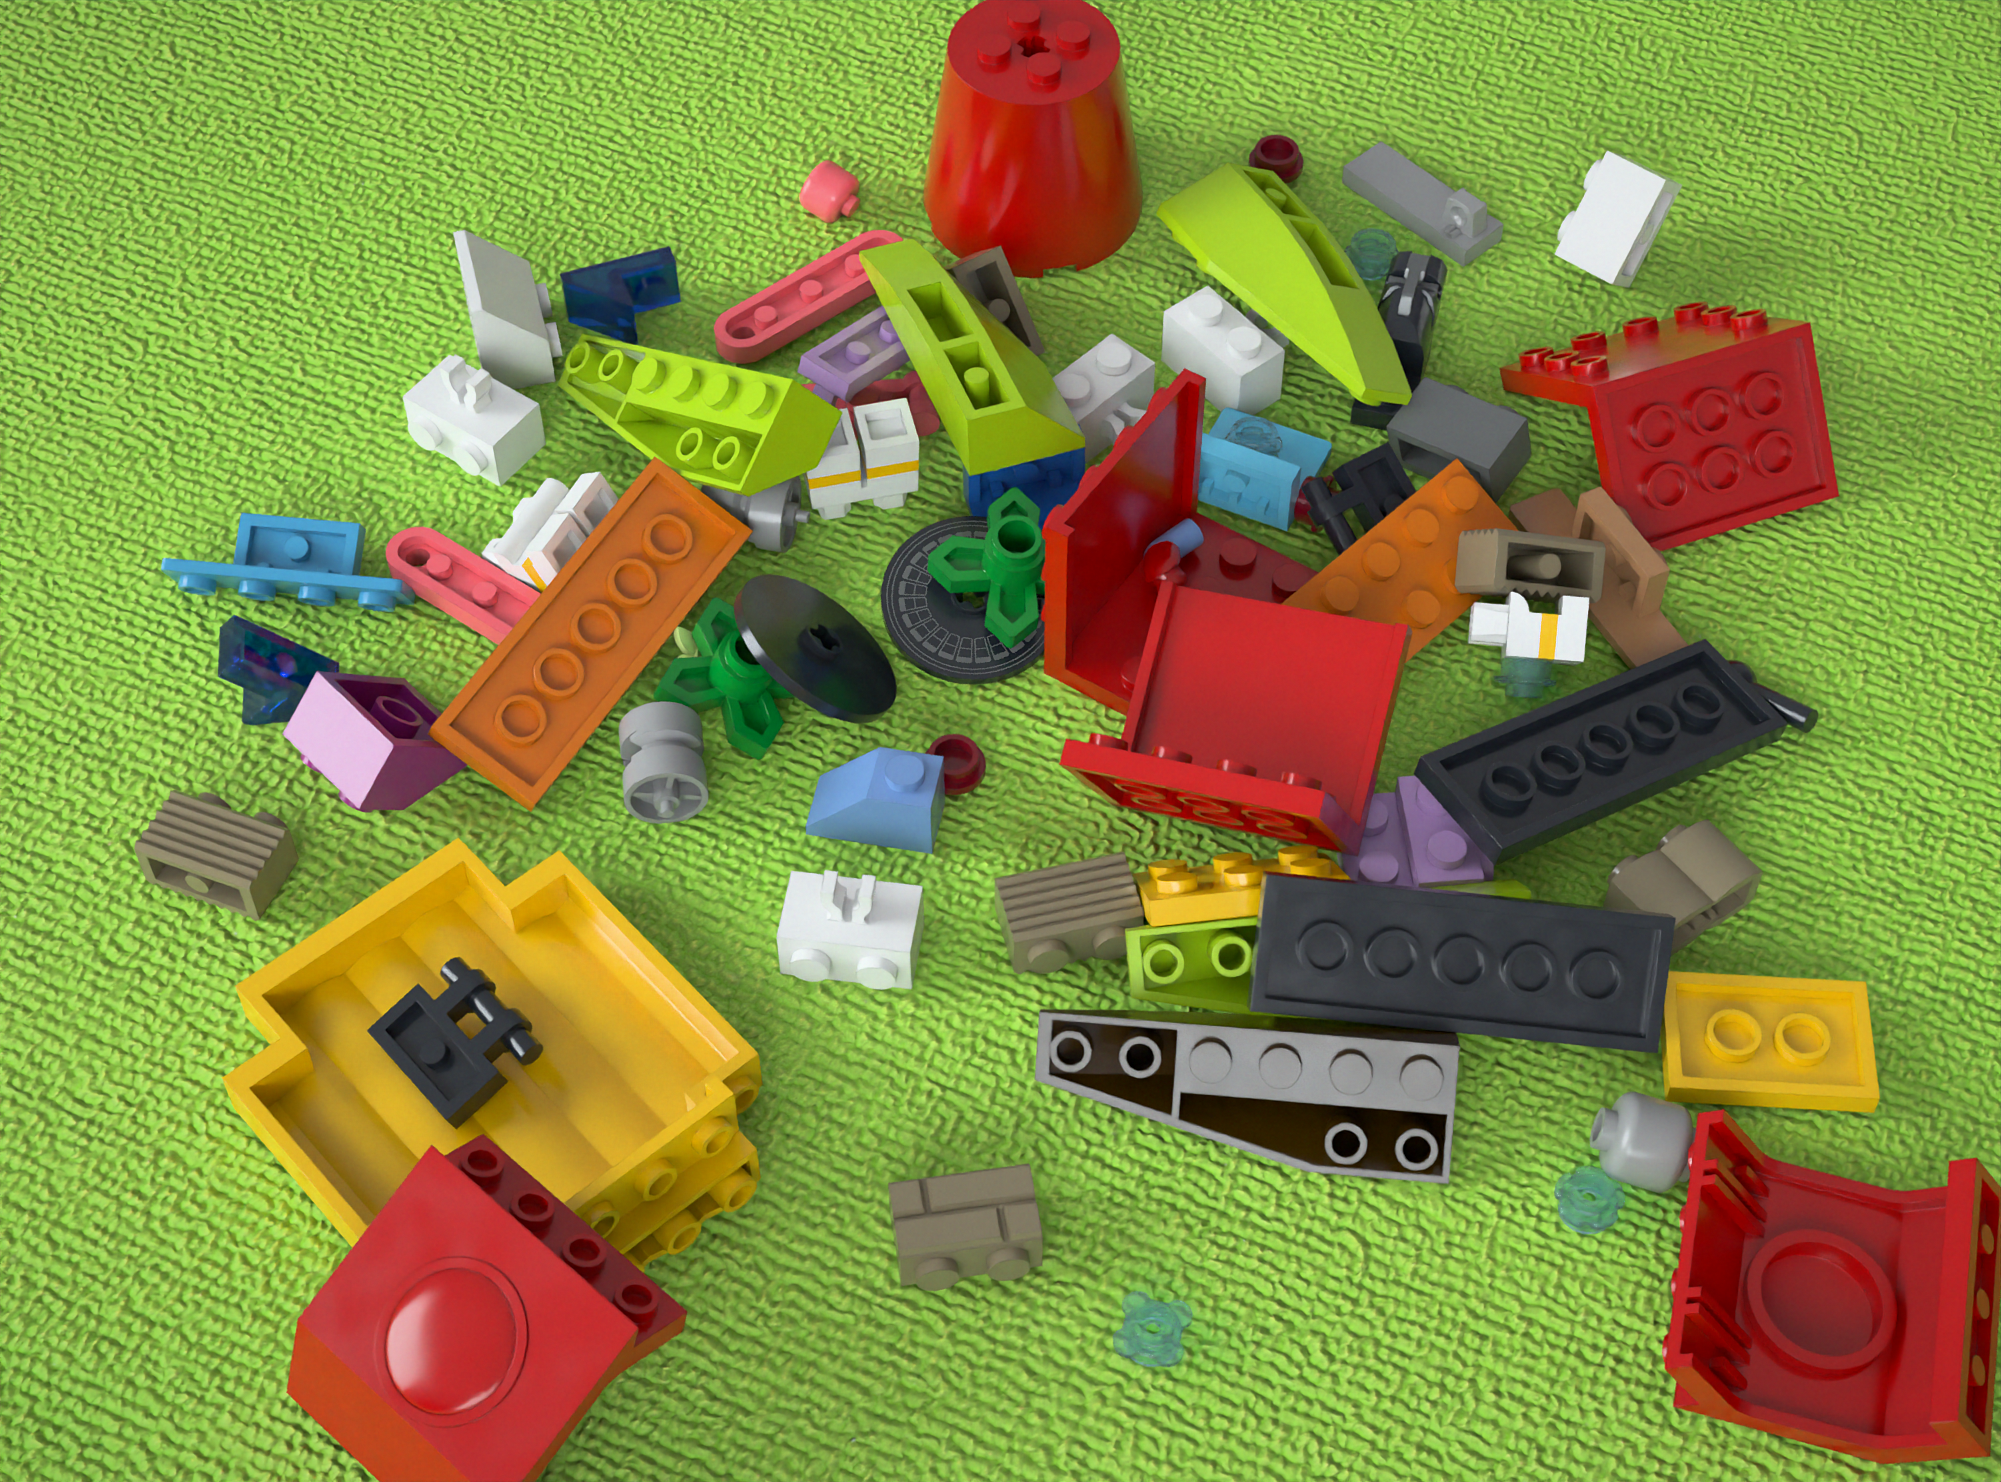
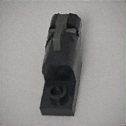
(1409, 312)

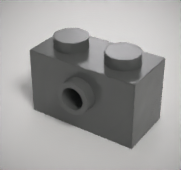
(1451, 424)

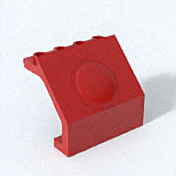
(1836, 1303)
(471, 1326)

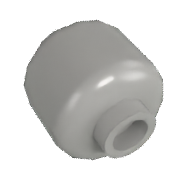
(1644, 1141)

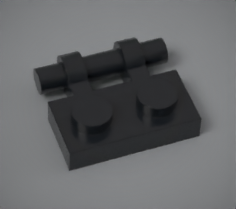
(1370, 487)
(439, 1056)

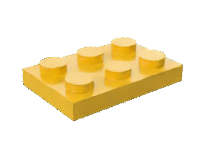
(1225, 890)
(1768, 1042)

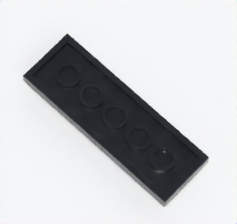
(1599, 750)
(1460, 962)

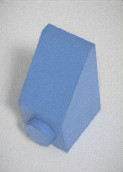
(881, 800)

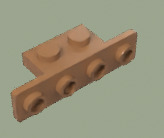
(1632, 574)

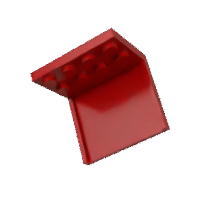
(1695, 417)
(1097, 541)
(1253, 719)

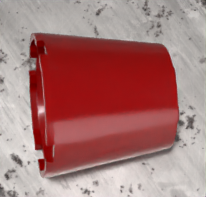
(1034, 138)

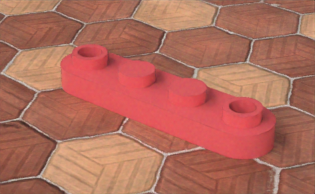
(798, 302)
(459, 581)

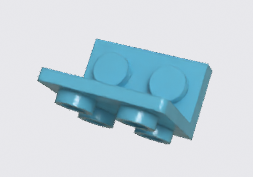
(1252, 481)

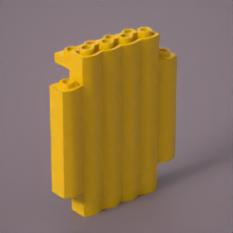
(615, 1117)

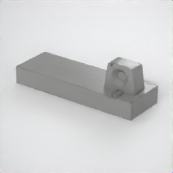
(1444, 218)

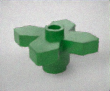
(1004, 564)
(726, 679)

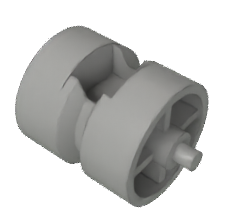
(770, 513)
(663, 762)

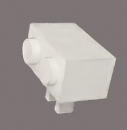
(1616, 218)
(1226, 348)
(1107, 391)
(474, 420)
(850, 930)

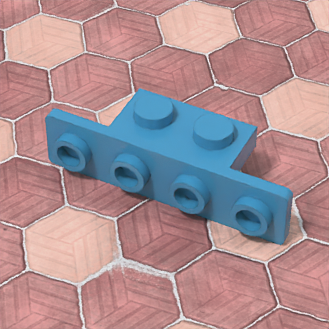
(293, 557)

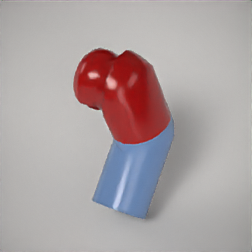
(1166, 551)

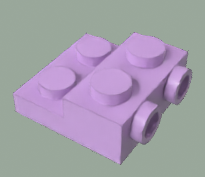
(1415, 843)

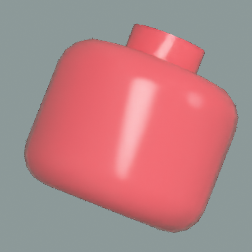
(830, 192)

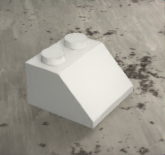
(507, 313)

